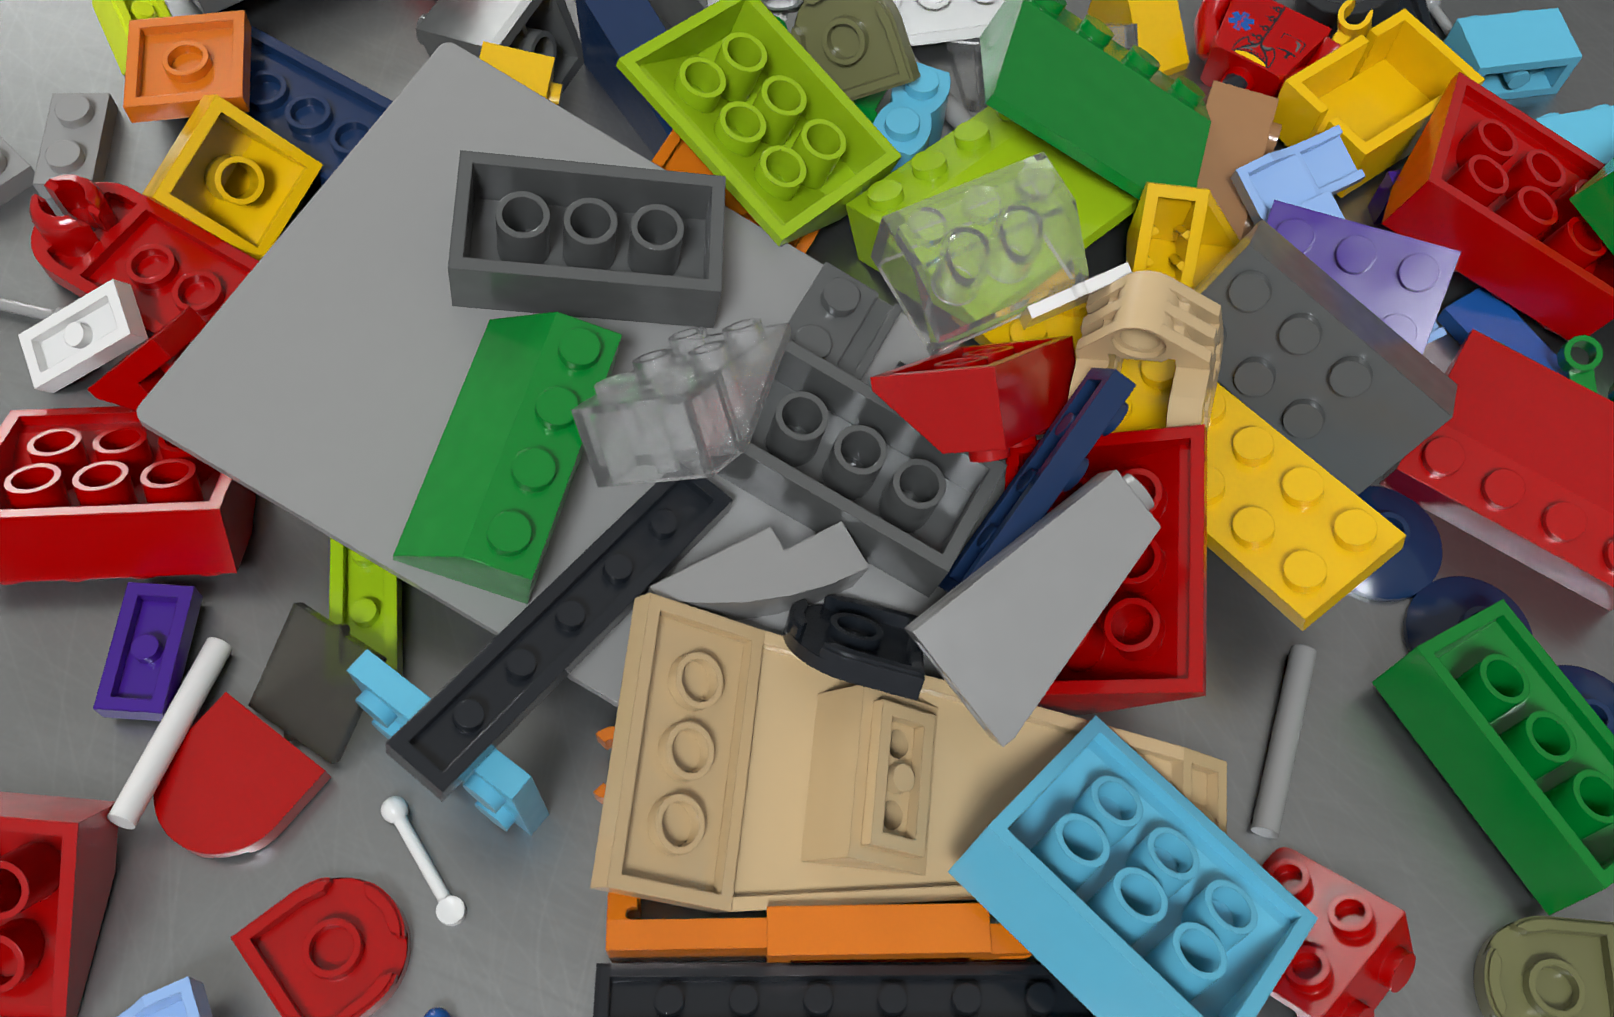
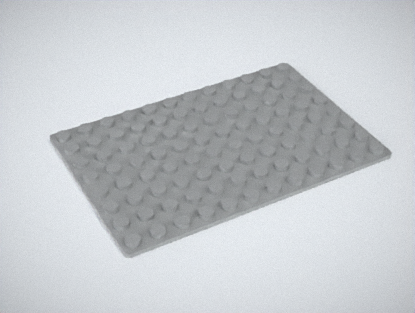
(347, 354)

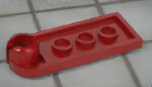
(132, 239)

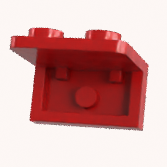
(1351, 952)

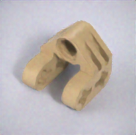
(1156, 320)

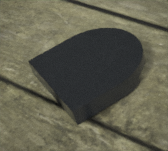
(857, 644)

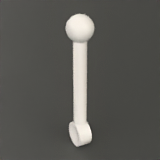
(450, 909)

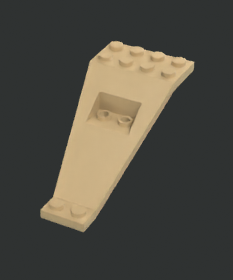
(784, 787)

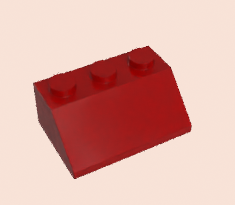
(983, 395)

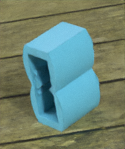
(915, 113)

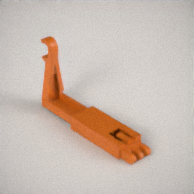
(809, 932)

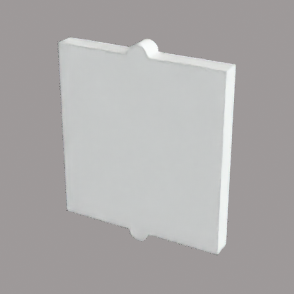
(1070, 297)

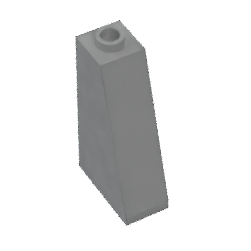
(1031, 605)

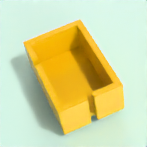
(1375, 90)

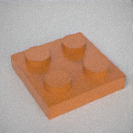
(183, 59)

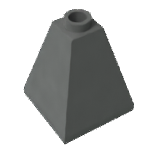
(521, 24)

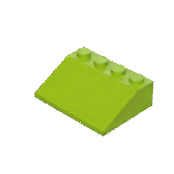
(761, 116)
(972, 151)

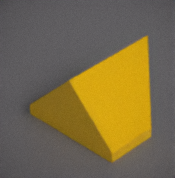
(1178, 233)

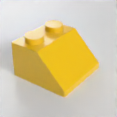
(233, 177)

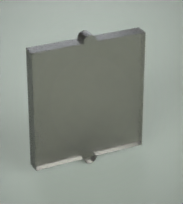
(308, 683)

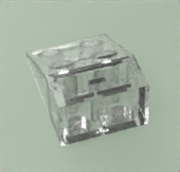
(682, 406)

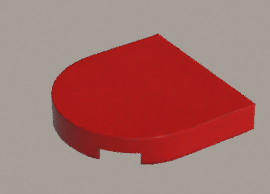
(234, 784)
(329, 949)

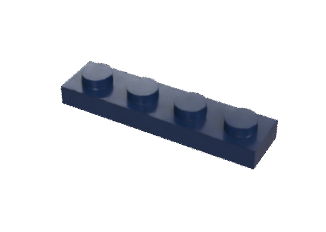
(1051, 468)

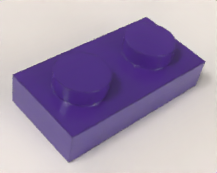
(148, 651)

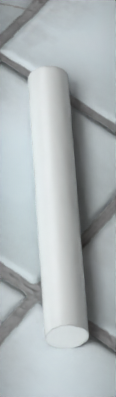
(169, 734)

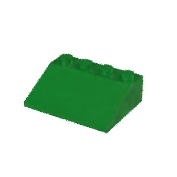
(1093, 96)

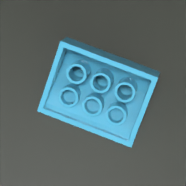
(1132, 890)

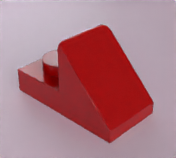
(144, 367)

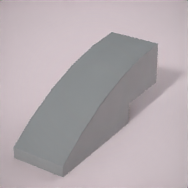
(766, 580)

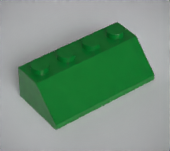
(508, 454)
(1514, 750)

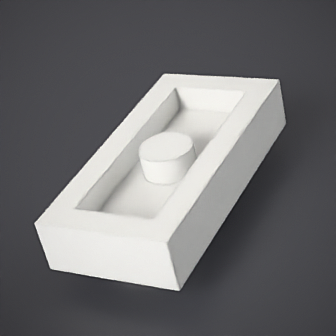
(83, 336)

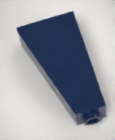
(609, 32)

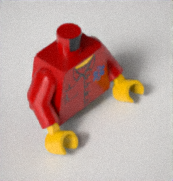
(1264, 42)

